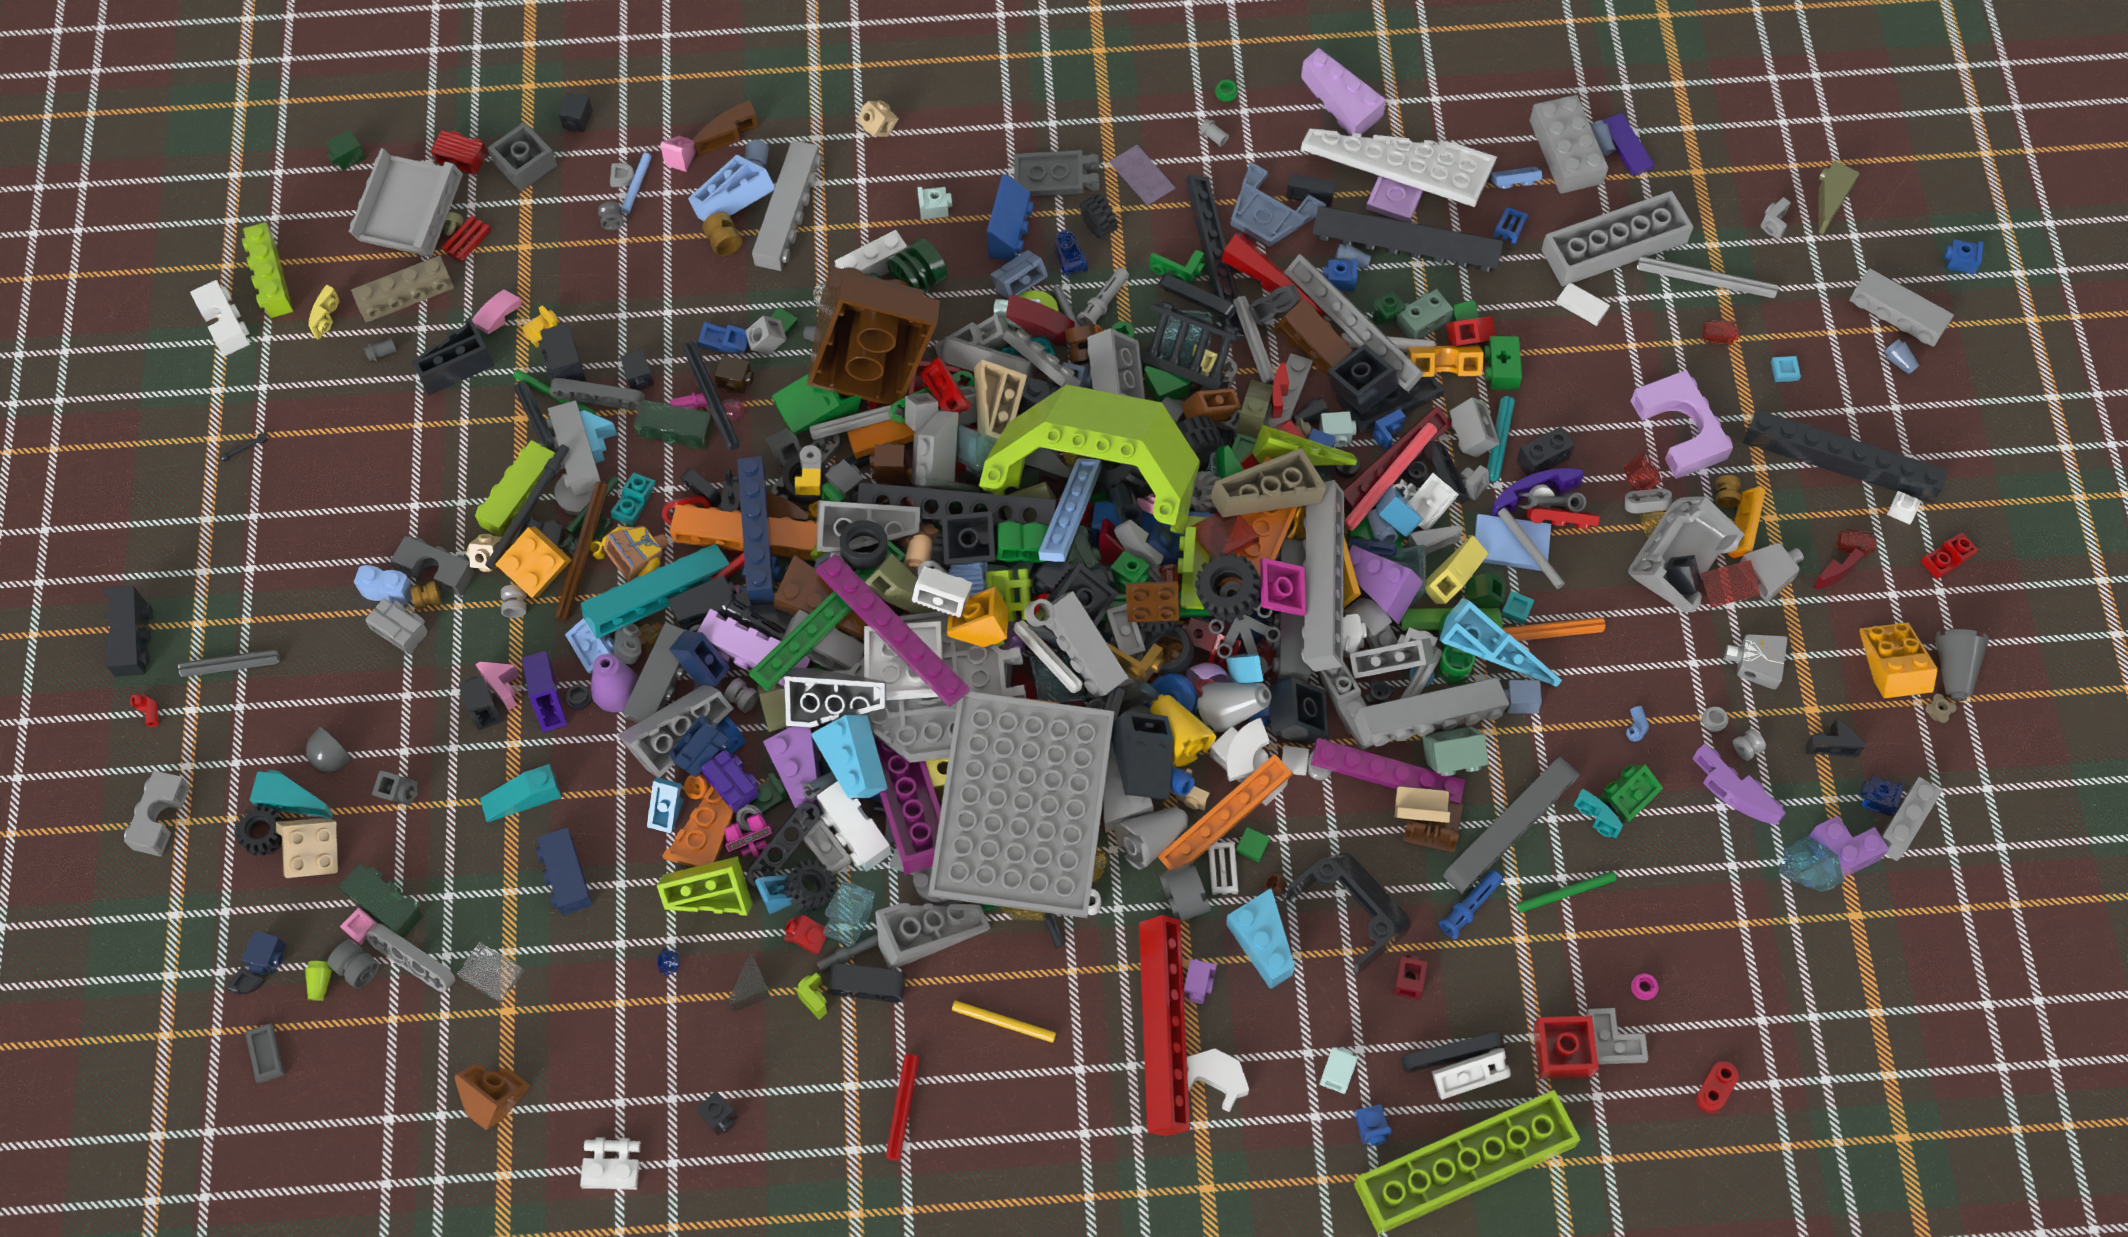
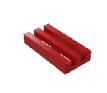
(463, 236)

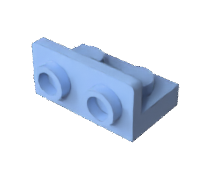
(587, 645)

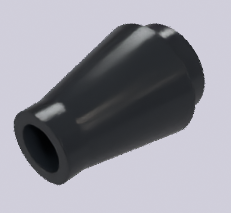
(1311, 411)

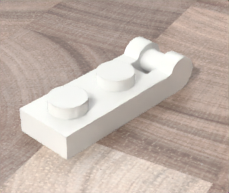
(1471, 1073)

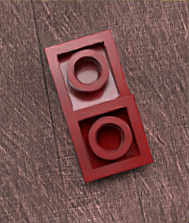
(1949, 556)

